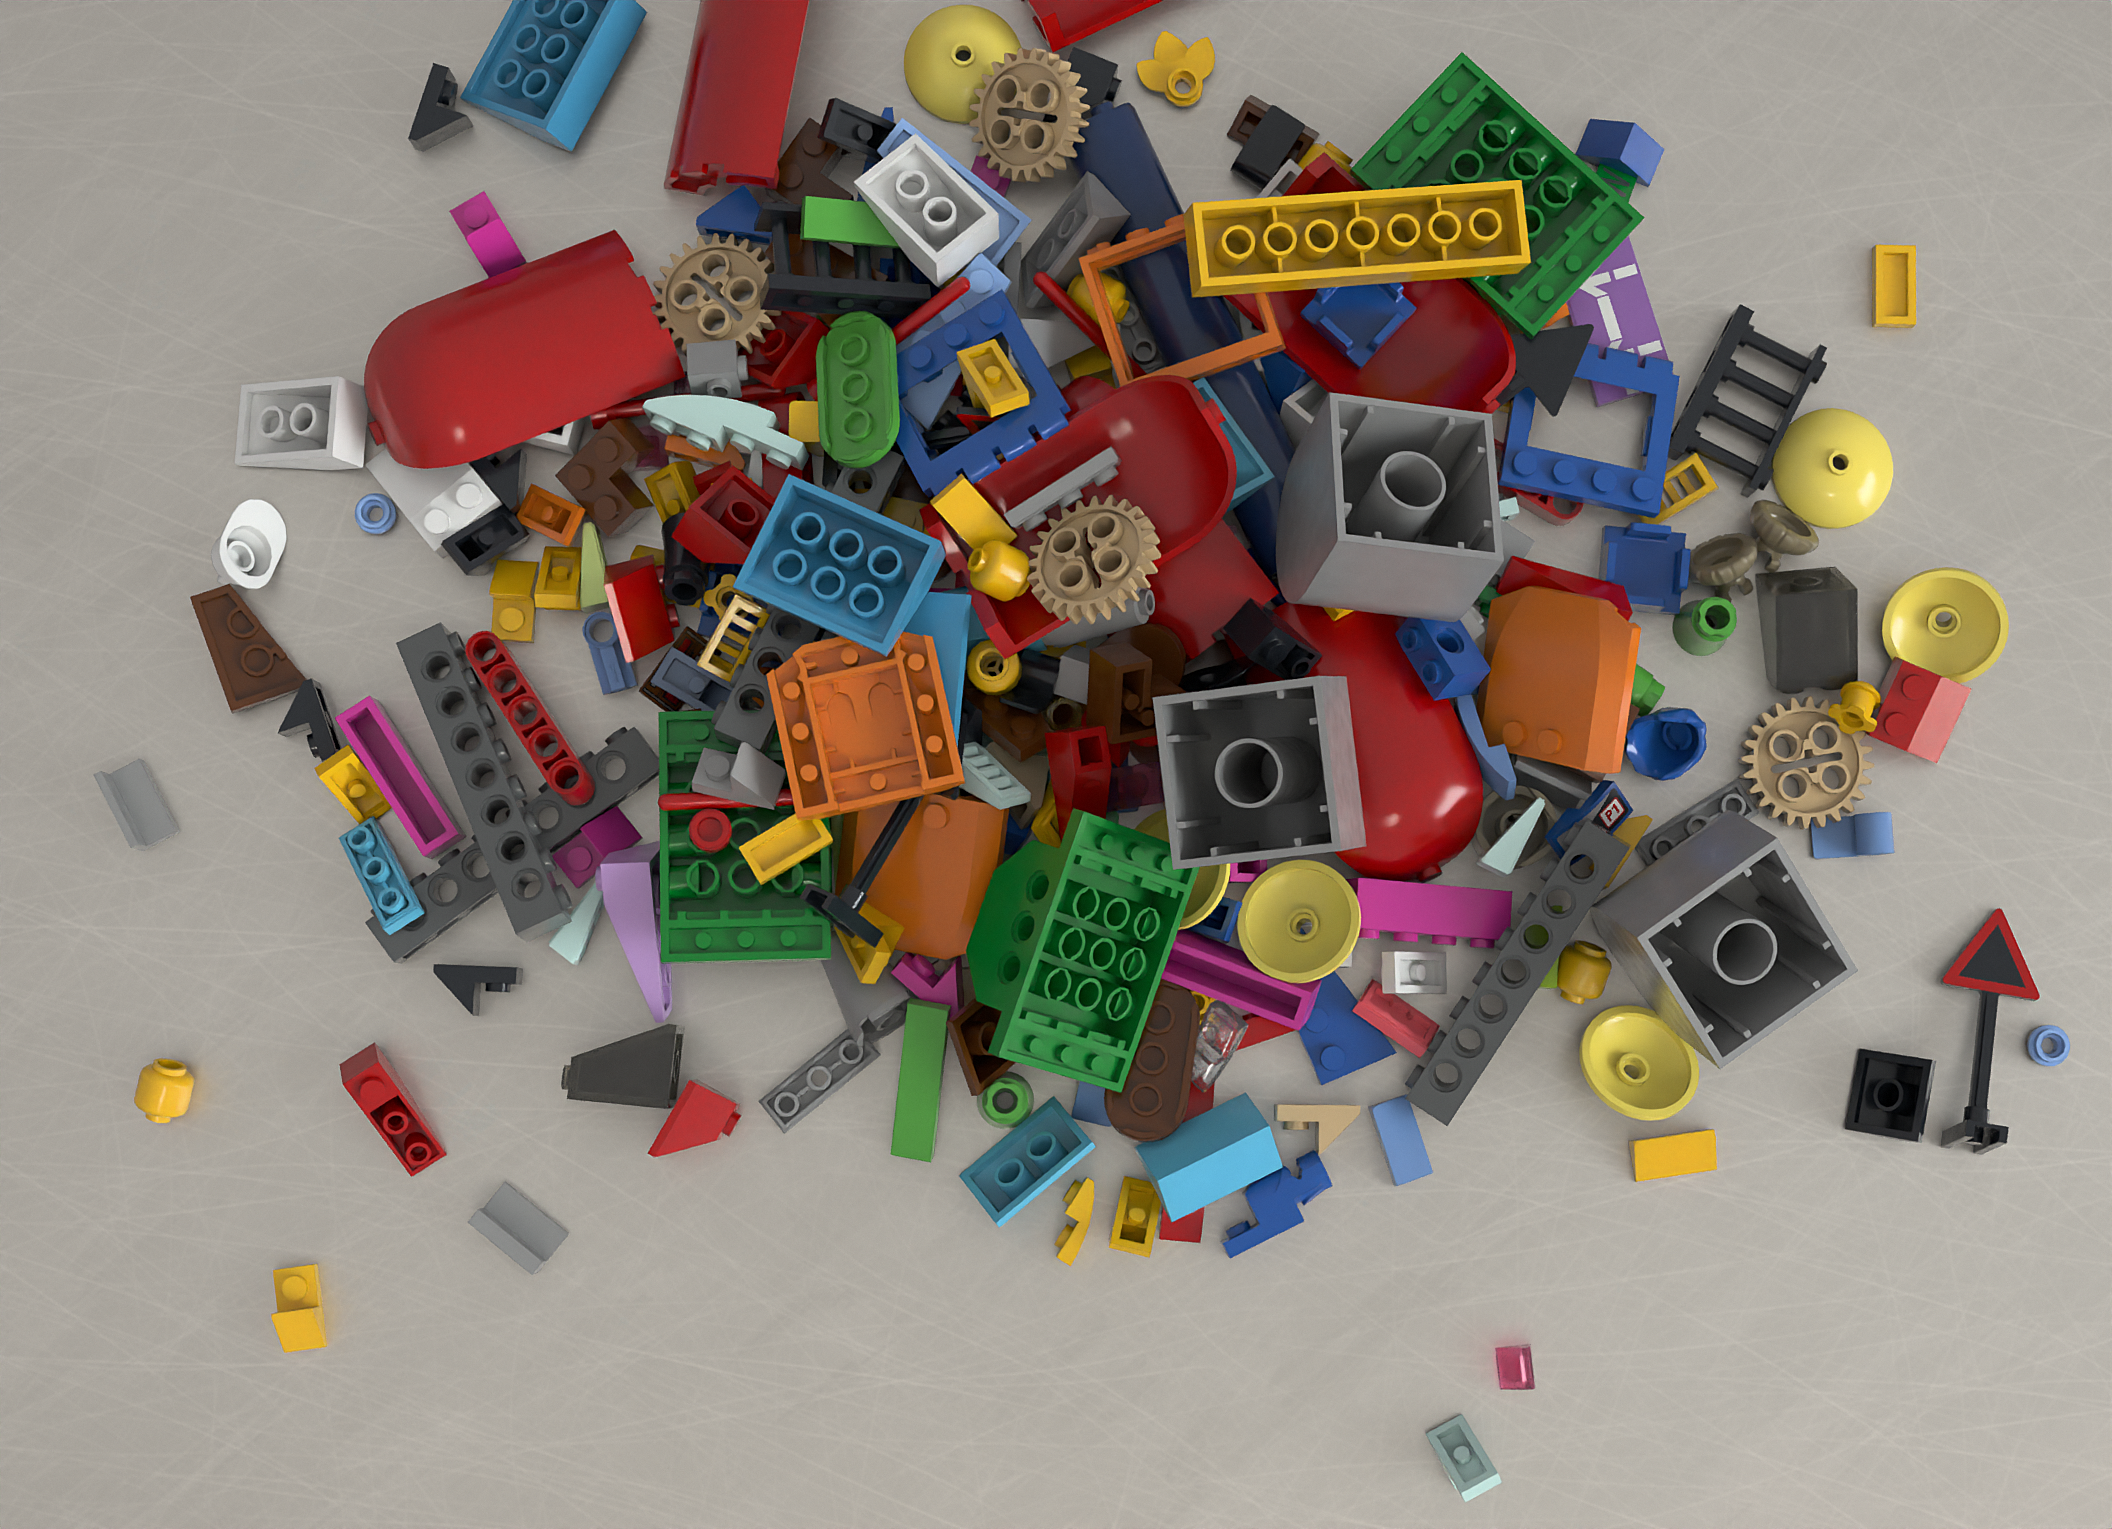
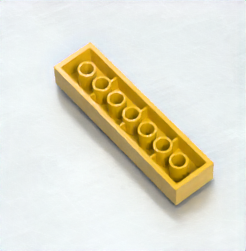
(1356, 238)

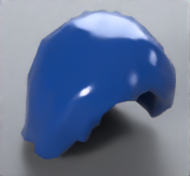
(1666, 743)

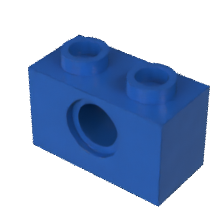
(1443, 656)

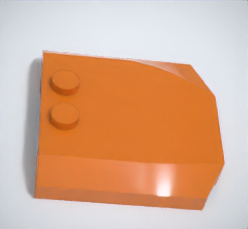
(1558, 678)
(863, 725)
(934, 871)

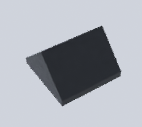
(1890, 1095)

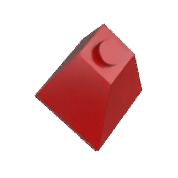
(789, 351)
(725, 519)
(696, 1119)

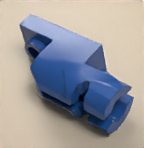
(1275, 1202)

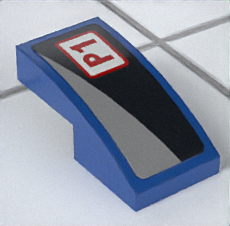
(1604, 806)

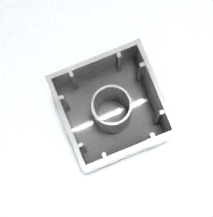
(1390, 510)
(1259, 771)
(1723, 938)

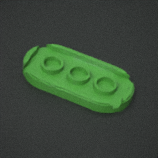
(857, 390)

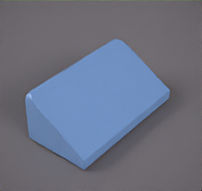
(1400, 1140)

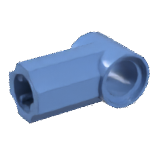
(608, 657)

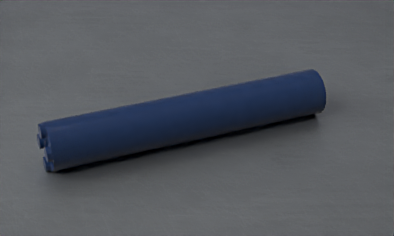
(1180, 325)

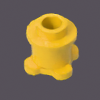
(718, 596)
(1856, 707)

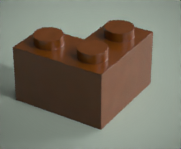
(806, 168)
(601, 479)
(1123, 692)

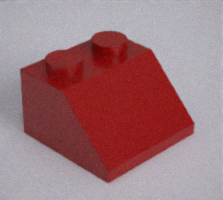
(640, 606)
(1917, 709)

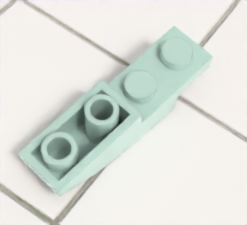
(715, 420)

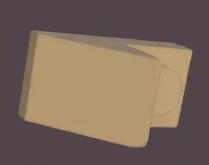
(1328, 1119)

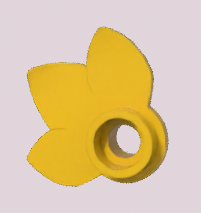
(1177, 64)

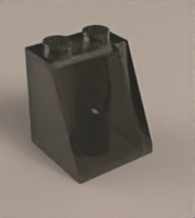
(1808, 628)
(629, 1071)

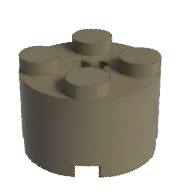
(1494, 822)

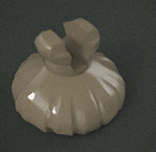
(1781, 532)
(1723, 563)

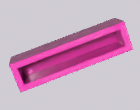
(400, 777)
(1433, 911)
(1233, 979)

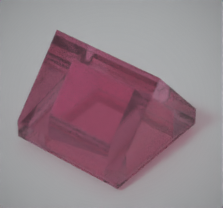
(1515, 1367)

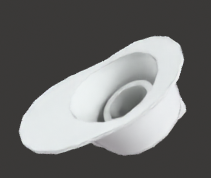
(249, 545)

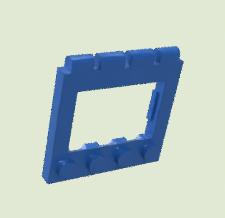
(1007, 435)
(1589, 479)

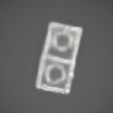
(1216, 1043)

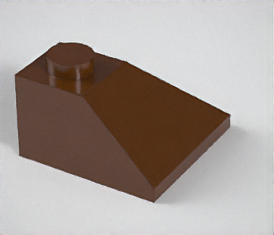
(972, 1035)

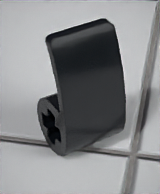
(1267, 147)
(1037, 683)

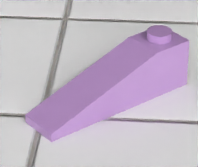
(633, 903)

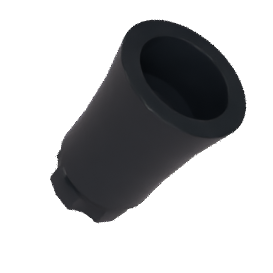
(683, 572)

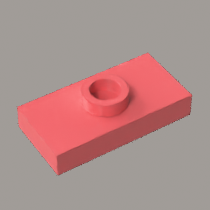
(1396, 1018)

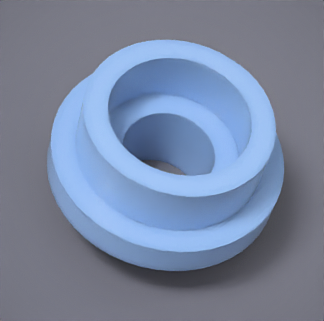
(366, 505)
(2060, 1049)

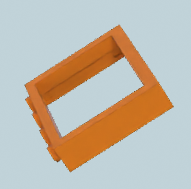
(1144, 242)

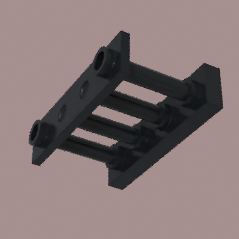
(824, 292)
(1723, 368)

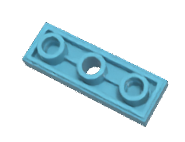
(381, 875)

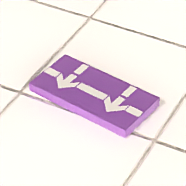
(1621, 316)

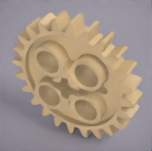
(1035, 76)
(743, 272)
(1121, 555)
(1814, 796)

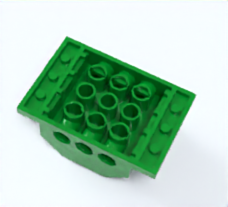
(1477, 133)
(713, 900)
(1078, 947)

